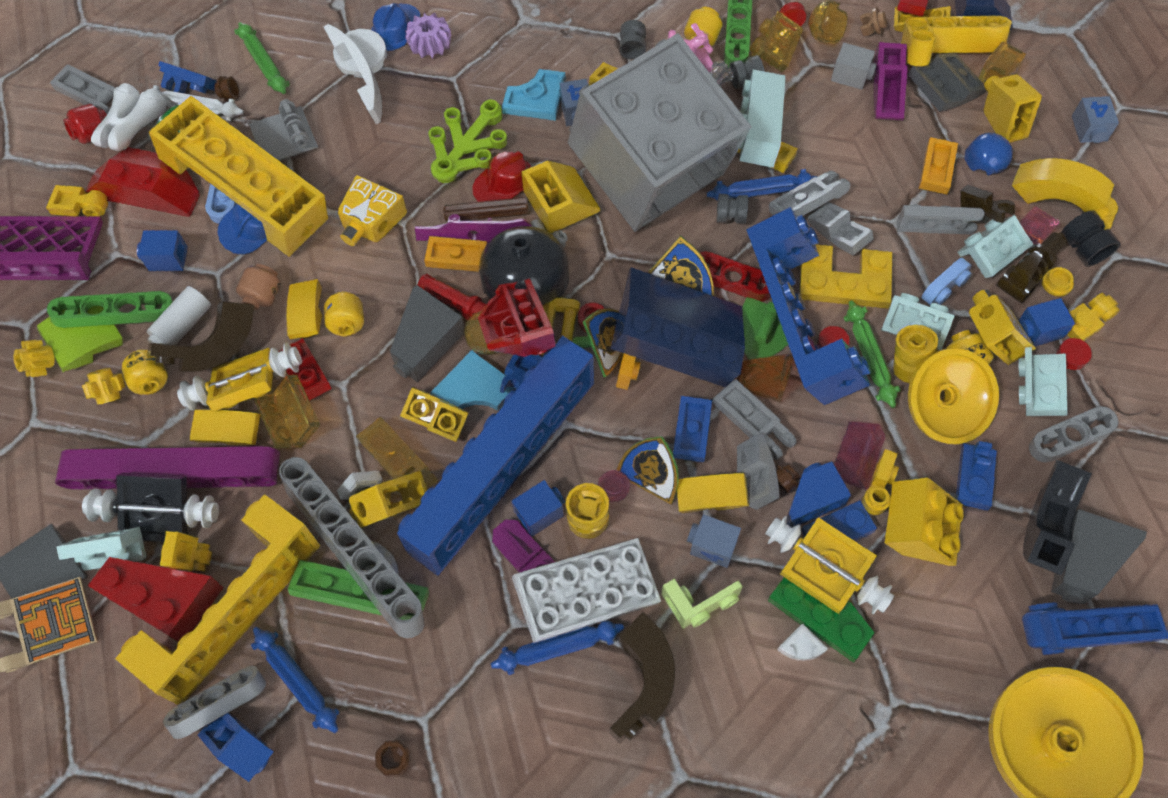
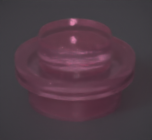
(615, 485)

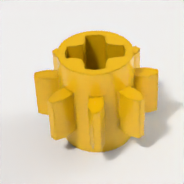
(33, 358)
(103, 386)

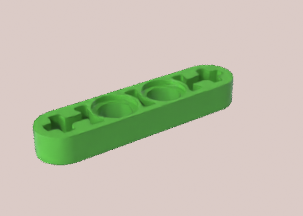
(738, 26)
(111, 305)

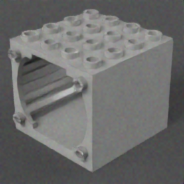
(656, 131)

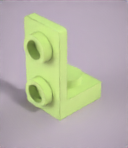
(680, 602)

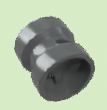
(632, 39)
(744, 70)
(729, 208)

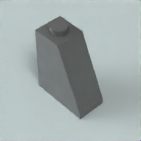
(424, 334)
(1097, 556)

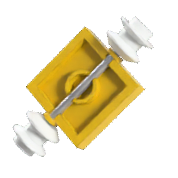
(239, 379)
(829, 565)

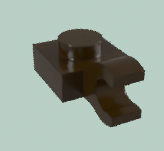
(977, 198)

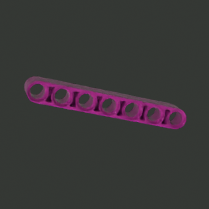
(201, 465)

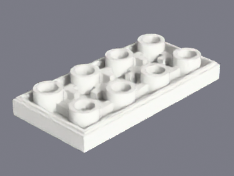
(585, 589)

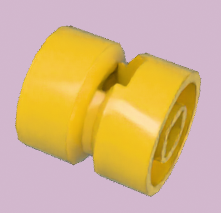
(911, 348)
(587, 510)

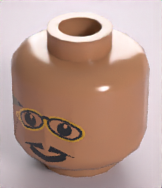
(258, 286)

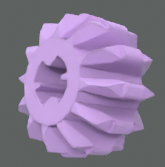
(428, 35)

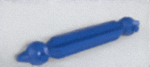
(761, 186)
(556, 646)
(295, 679)

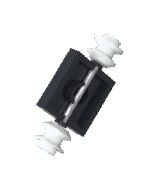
(152, 503)

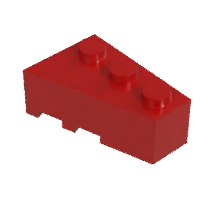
(157, 595)

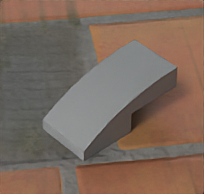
(837, 227)
(757, 464)

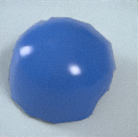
(989, 153)

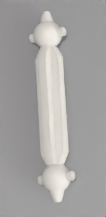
(228, 109)

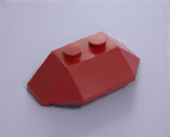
(146, 182)
(516, 322)

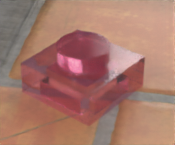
(1038, 225)

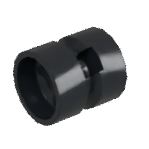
(1091, 239)

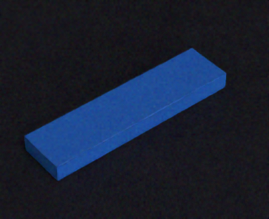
(1103, 626)

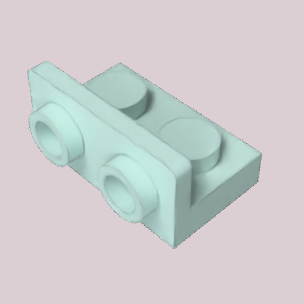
(996, 245)
(907, 311)
(1044, 384)
(96, 549)

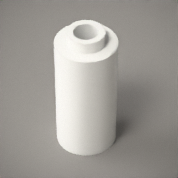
(178, 317)

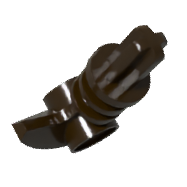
(1024, 277)

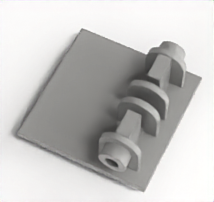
(284, 133)

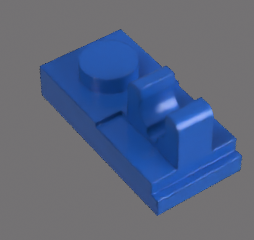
(182, 77)
(976, 475)

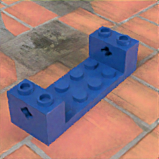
(780, 246)

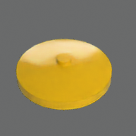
(1065, 737)

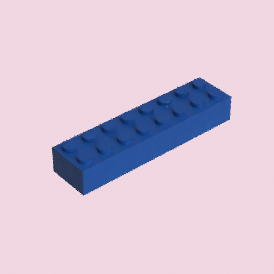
(497, 456)

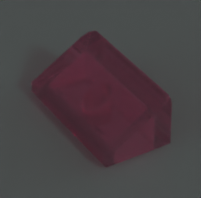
(859, 453)

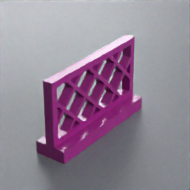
(52, 265)

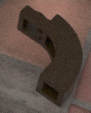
(227, 337)
(654, 656)

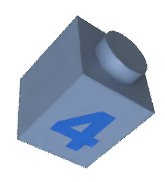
(570, 97)
(1095, 119)
(713, 540)

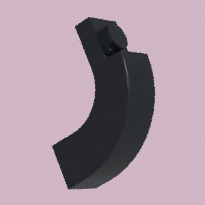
(1049, 527)

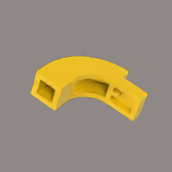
(1069, 182)

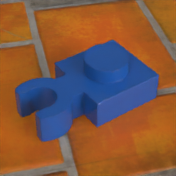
(517, 369)

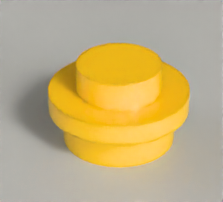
(1058, 281)

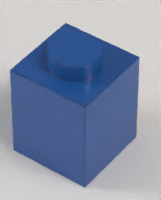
(162, 250)
(1046, 322)
(538, 507)

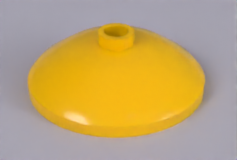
(968, 401)

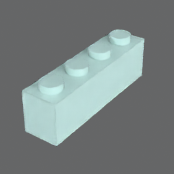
(763, 110)

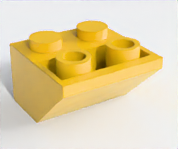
(558, 195)
(924, 521)

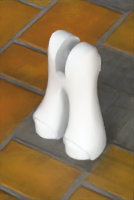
(127, 116)

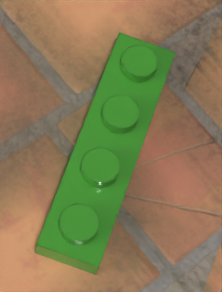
(339, 588)

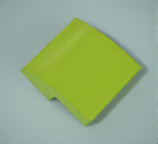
(77, 345)

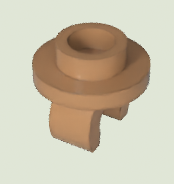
(873, 22)

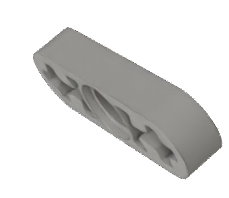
(1081, 423)
(214, 702)

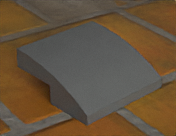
(947, 82)
(37, 565)

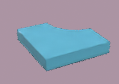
(536, 98)
(472, 384)

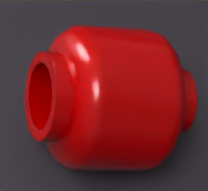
(83, 121)

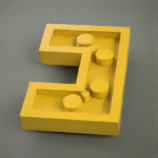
(867, 289)

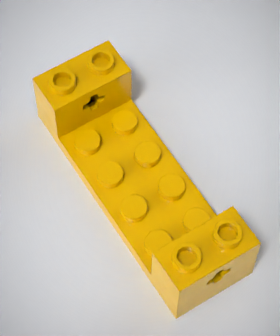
(242, 171)
(198, 652)

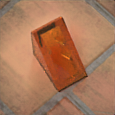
(767, 376)

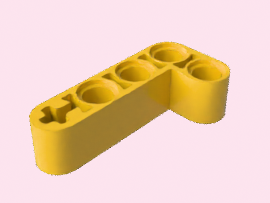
(952, 35)

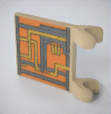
(49, 623)

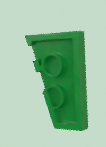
(844, 631)

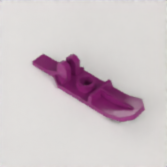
(461, 229)
(519, 546)

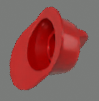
(501, 178)

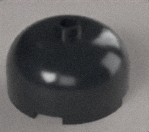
(522, 255)

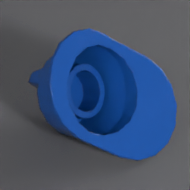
(391, 23)
(241, 231)

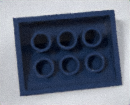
(680, 328)

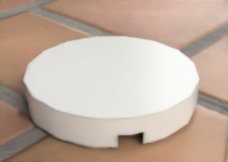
(372, 48)

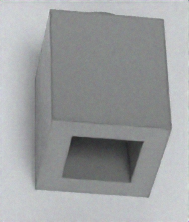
(854, 66)

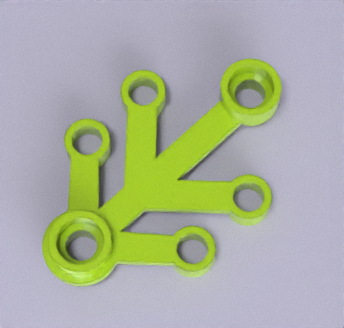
(489, 115)

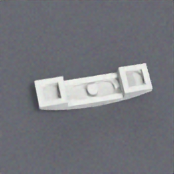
(346, 49)

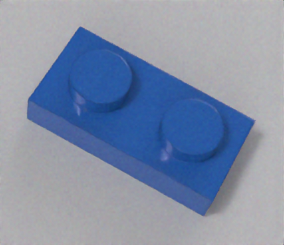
(692, 429)
(850, 520)

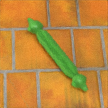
(262, 58)
(872, 353)

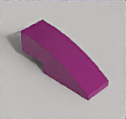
(890, 81)

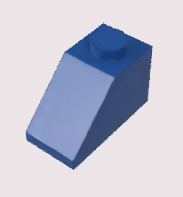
(817, 494)
(236, 746)

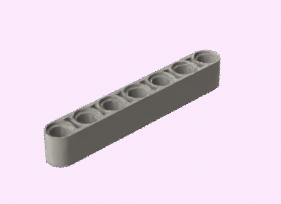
(357, 556)

